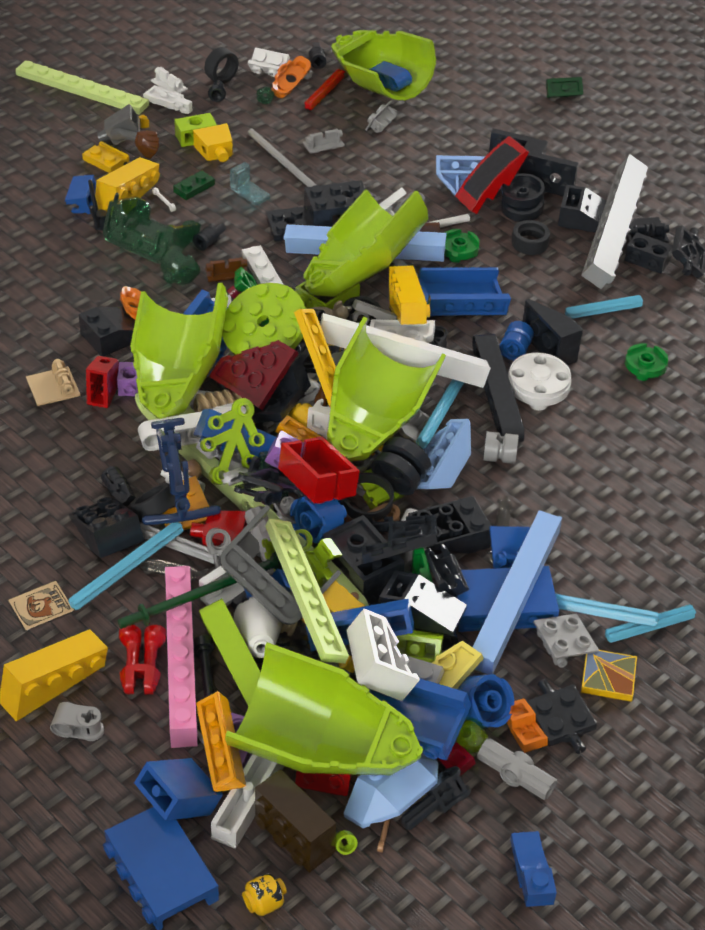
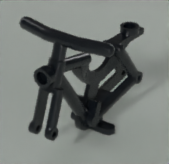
(266, 478)

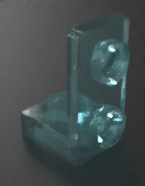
(242, 185)

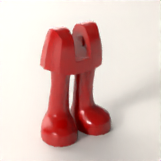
(131, 638)

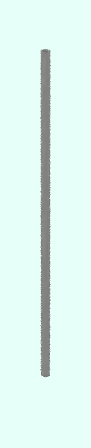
(294, 170)

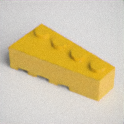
(129, 181)
(406, 296)
(49, 672)

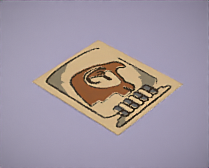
(40, 605)

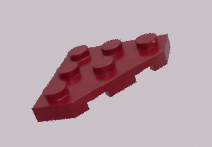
(255, 371)

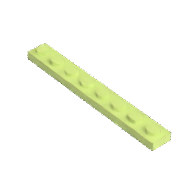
(81, 86)
(307, 592)

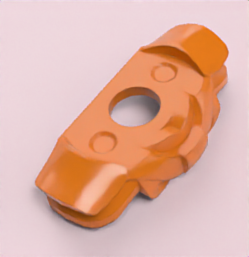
(298, 67)
(128, 297)

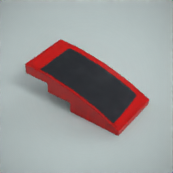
(493, 170)

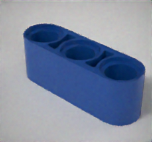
(392, 76)

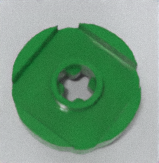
(461, 245)
(654, 367)

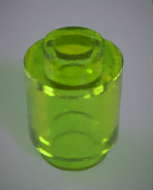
(471, 736)

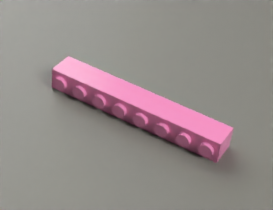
(180, 661)

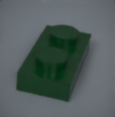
(564, 87)
(194, 185)

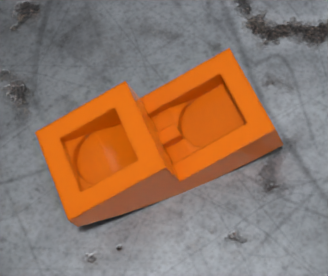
(524, 727)

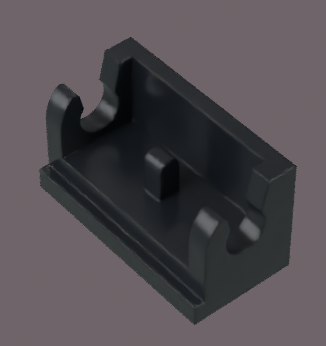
(447, 571)

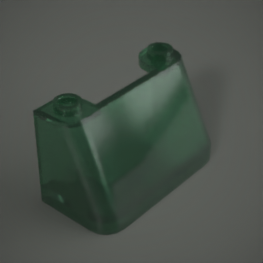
(131, 228)

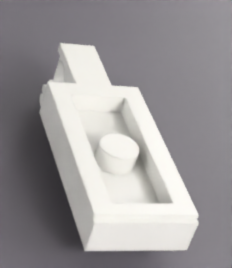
(168, 99)

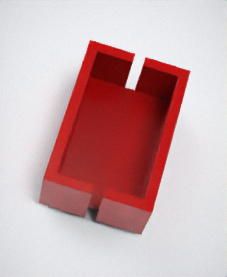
(320, 472)

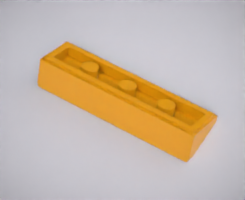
(222, 759)

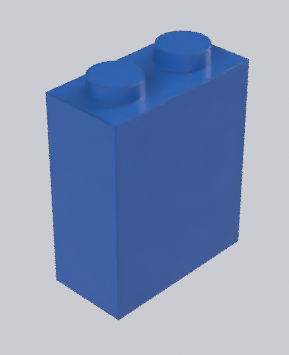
(177, 788)

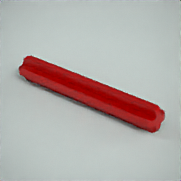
(324, 89)

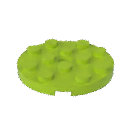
(255, 305)

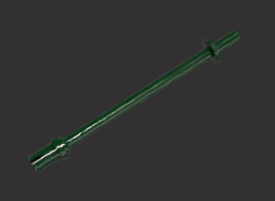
(144, 614)

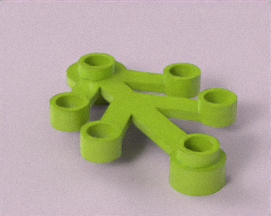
(233, 437)

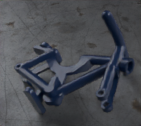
(170, 442)

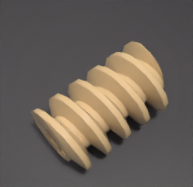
(210, 400)

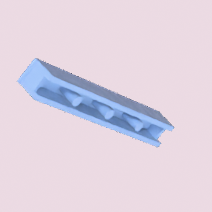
(307, 240)
(516, 590)

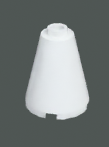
(256, 626)

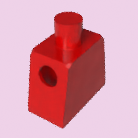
(101, 373)
(230, 521)

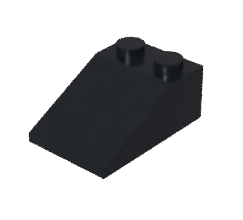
(107, 328)
(553, 332)

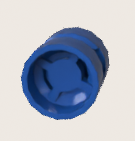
(516, 340)

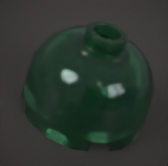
(177, 267)

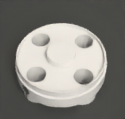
(539, 380)

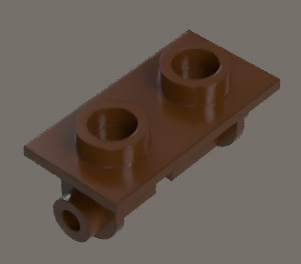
(219, 271)

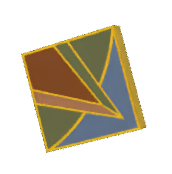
(609, 675)

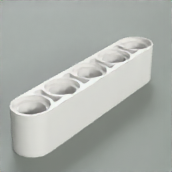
(149, 438)

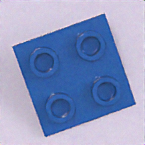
(506, 544)

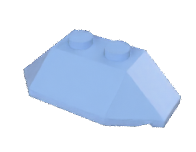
(455, 170)
(448, 454)
(388, 796)

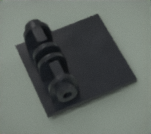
(650, 227)

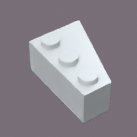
(377, 658)

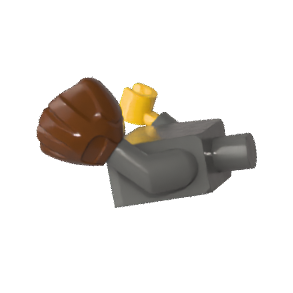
(126, 126)

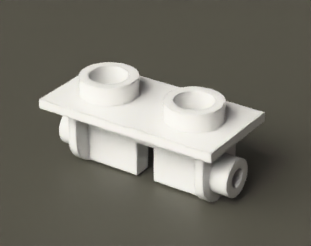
(168, 81)

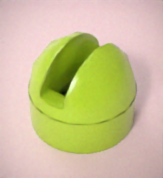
(350, 839)

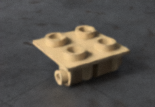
(53, 384)

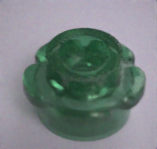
(265, 100)

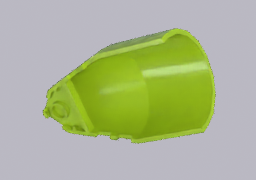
(367, 49)
(363, 244)
(174, 353)
(373, 397)
(322, 721)

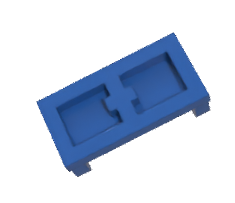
(80, 194)

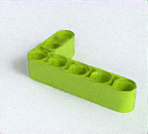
(232, 647)

